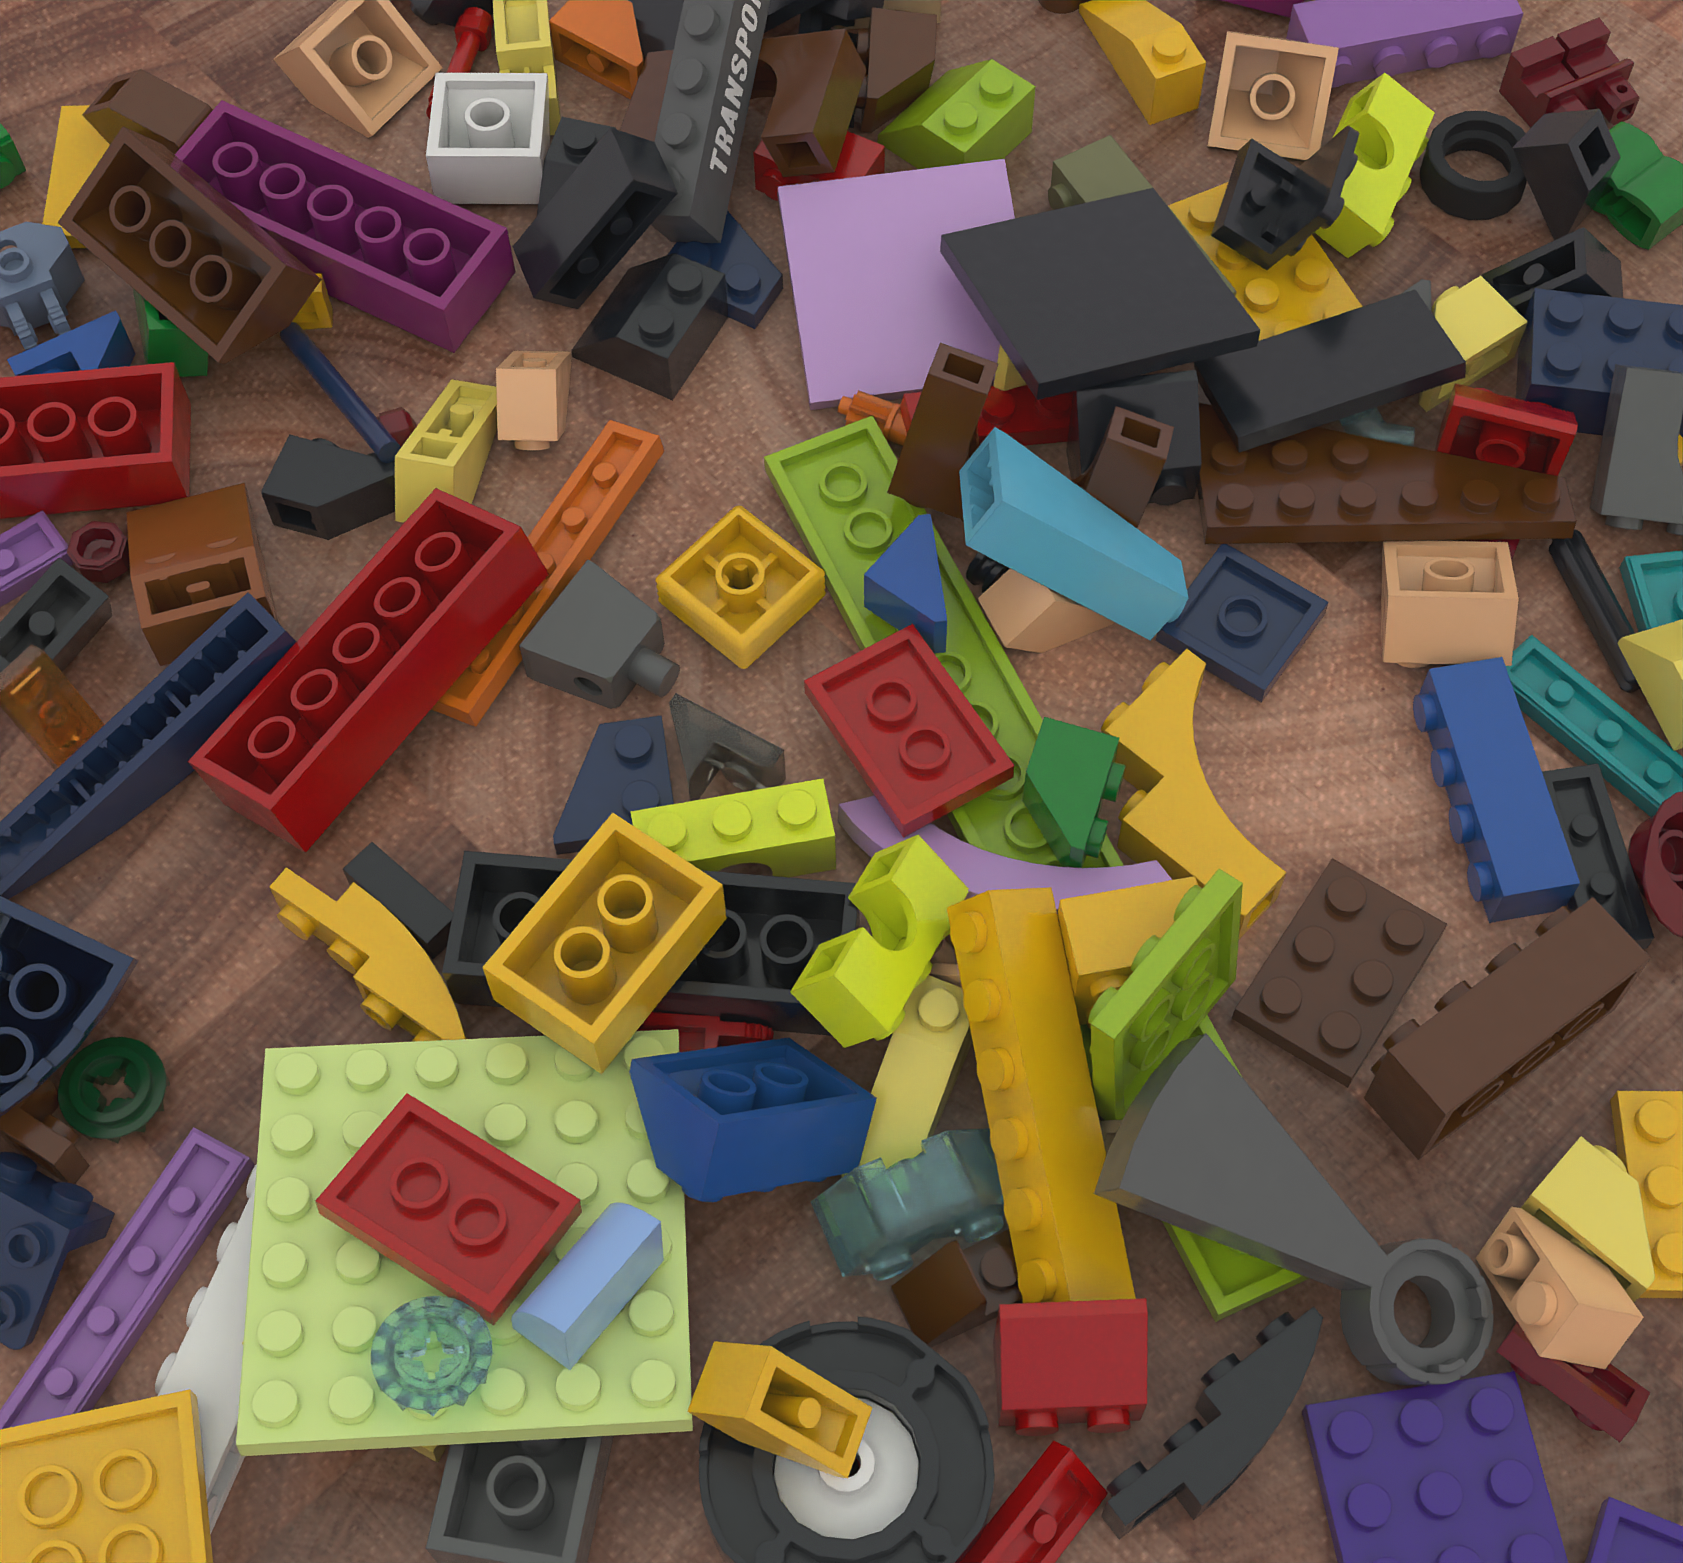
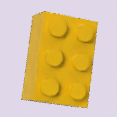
(606, 942)

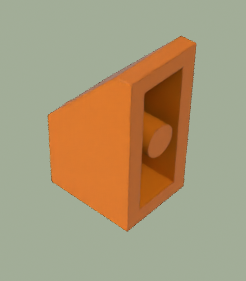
(599, 42)

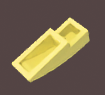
(526, 45)

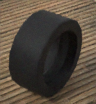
(1462, 195)

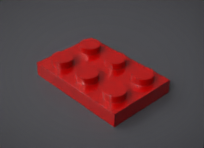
(908, 730)
(449, 1207)

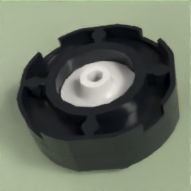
(919, 1466)

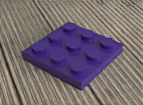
(1434, 1475)

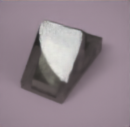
(715, 744)

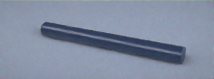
(340, 393)

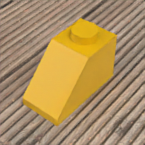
(780, 1407)

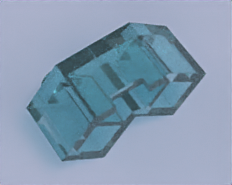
(886, 1215)

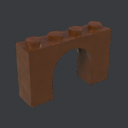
(813, 90)
(946, 436)

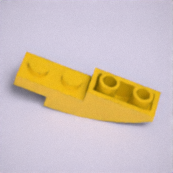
(382, 954)

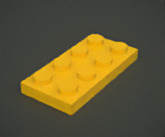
(1277, 299)

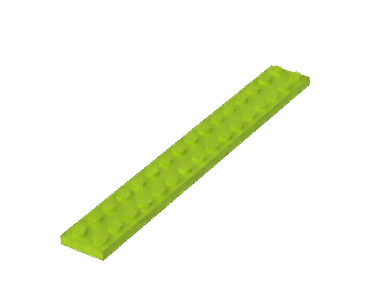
(847, 521)

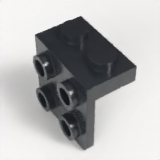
(1277, 206)

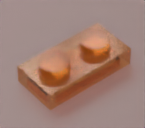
(46, 706)

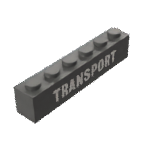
(707, 112)

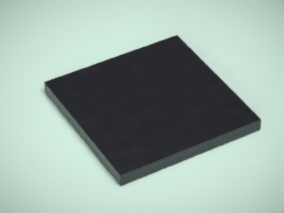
(1097, 293)

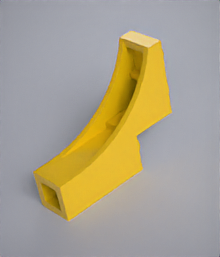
(1174, 810)

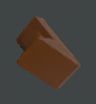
(958, 1288)

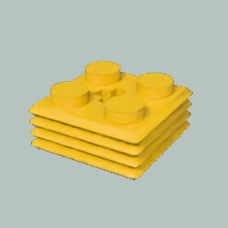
(741, 554)

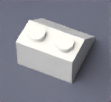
(488, 137)

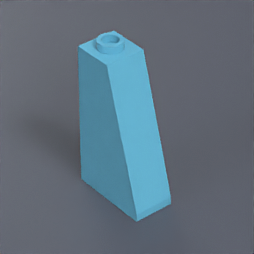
(1066, 538)

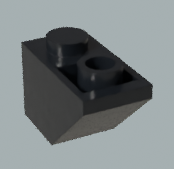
(1567, 165)
(327, 488)

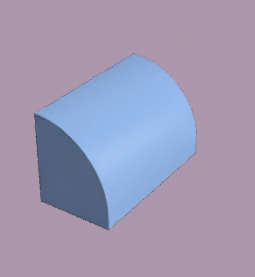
(591, 1283)

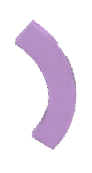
(984, 871)

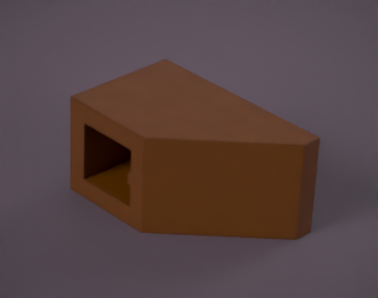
(898, 63)
(147, 107)

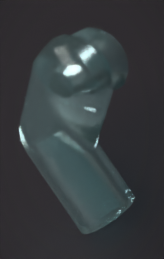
(1372, 425)

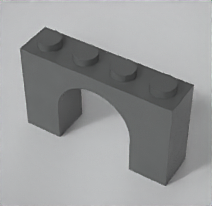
(1638, 454)

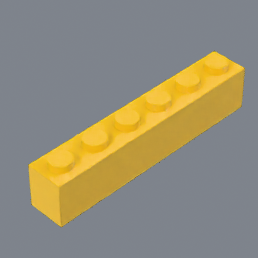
(1038, 1097)

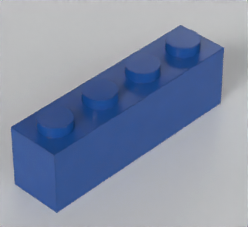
(1495, 790)

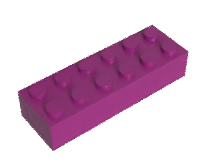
(365, 231)

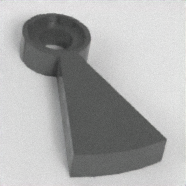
(1223, 1167)

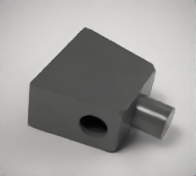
(598, 642)

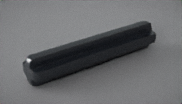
(1595, 603)

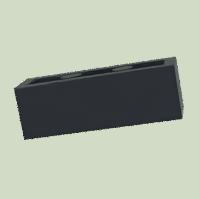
(403, 896)

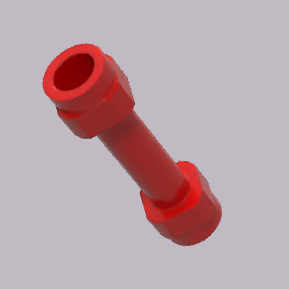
(471, 35)

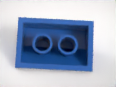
(750, 1117)

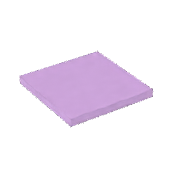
(873, 278)

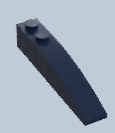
(140, 748)

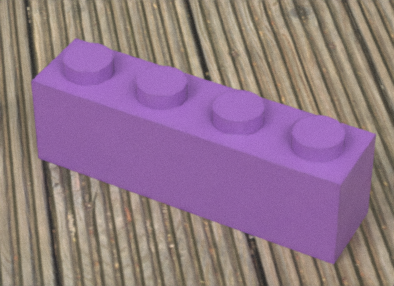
(1405, 33)

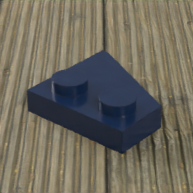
(749, 274)
(619, 775)

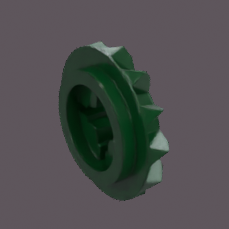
(106, 1063)

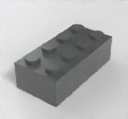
(519, 1501)

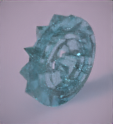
(406, 1336)

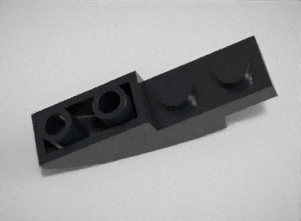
(1242, 1412)

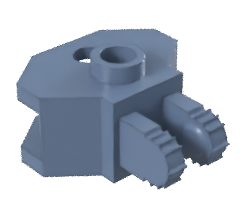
(36, 280)

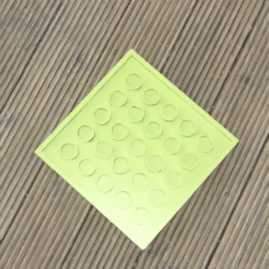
(325, 1293)

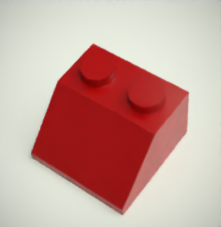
(1506, 430)
(1071, 1365)

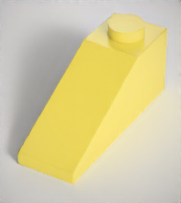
(447, 447)
(918, 1072)

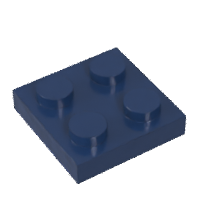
(1244, 621)

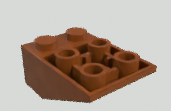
(193, 565)

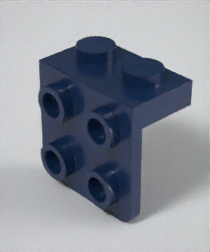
(37, 1230)

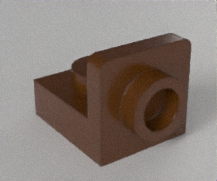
(42, 1137)

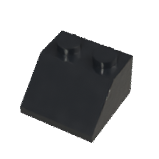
(657, 324)
(1160, 396)

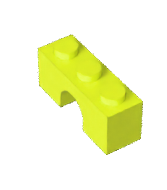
(1389, 142)
(771, 826)
(864, 980)

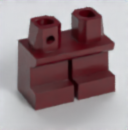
(1570, 75)

